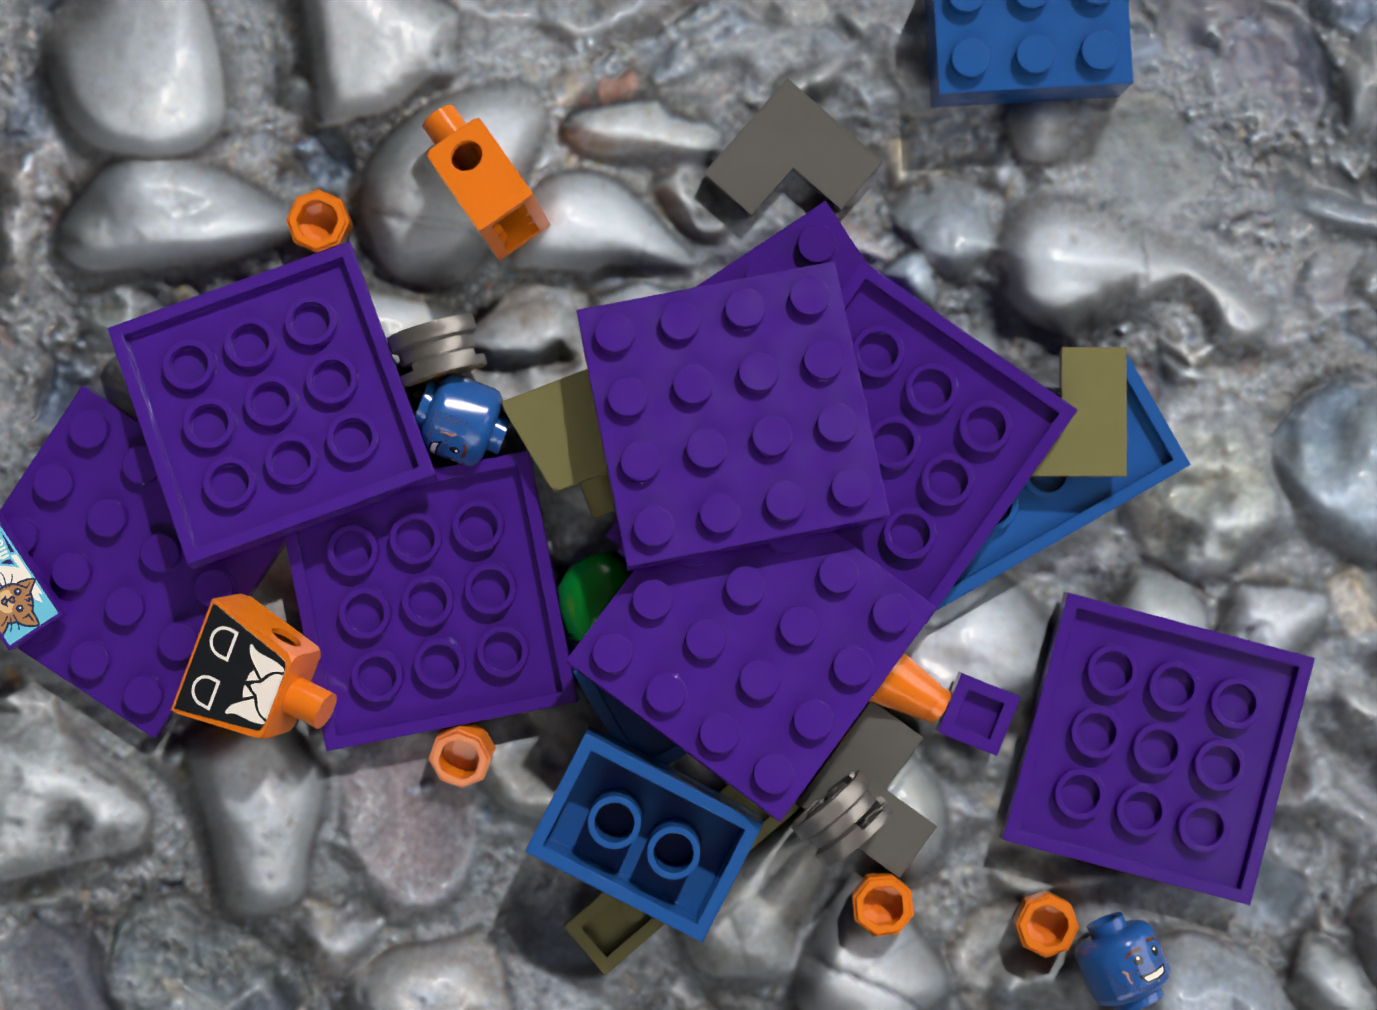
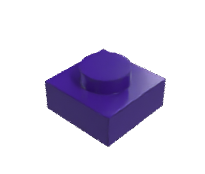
(978, 713)

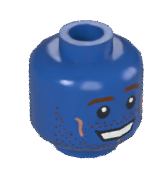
(461, 419)
(1123, 962)

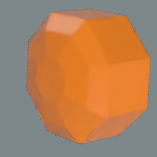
(319, 221)
(462, 754)
(882, 904)
(1045, 924)

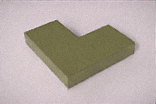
(1097, 434)

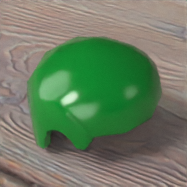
(589, 589)

